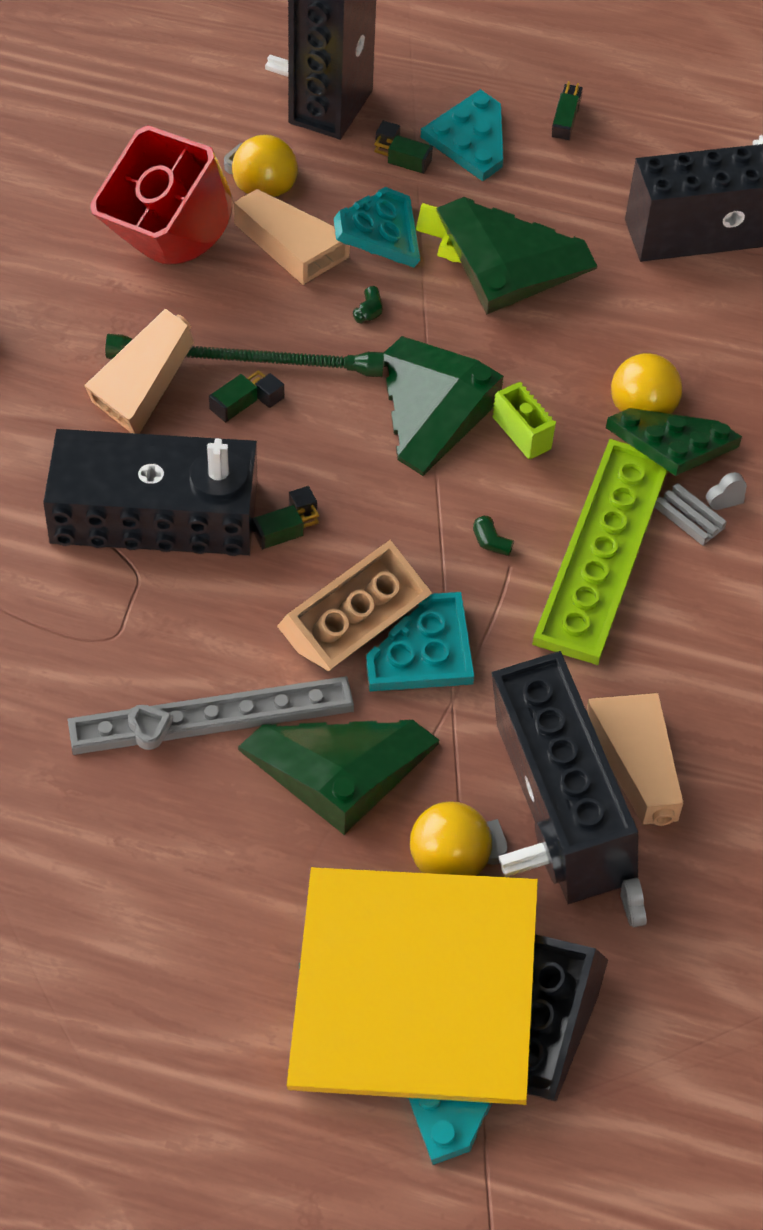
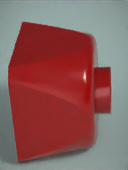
(165, 197)

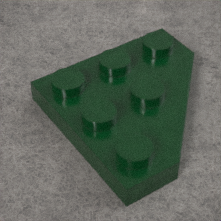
(672, 439)

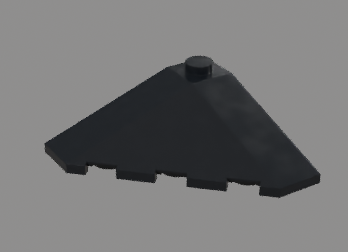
(563, 998)

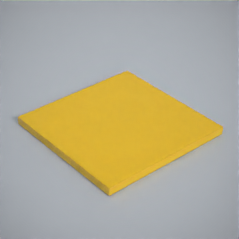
(415, 986)

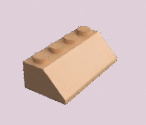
(354, 607)

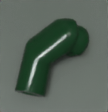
(370, 308)
(488, 537)

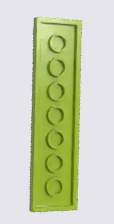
(601, 554)

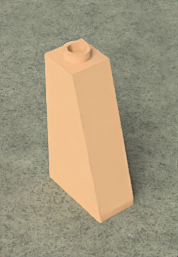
(289, 235)
(141, 371)
(639, 754)

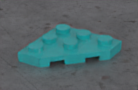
(470, 134)
(381, 226)
(424, 648)
(448, 1125)

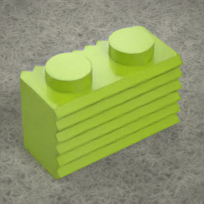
(524, 420)

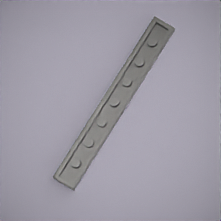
(218, 714)

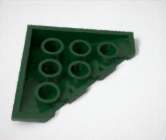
(510, 256)
(435, 399)
(339, 766)

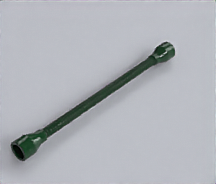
(367, 363)

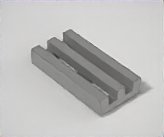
(693, 511)

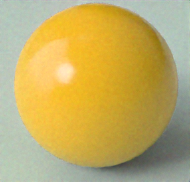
(265, 165)
(647, 384)
(451, 840)

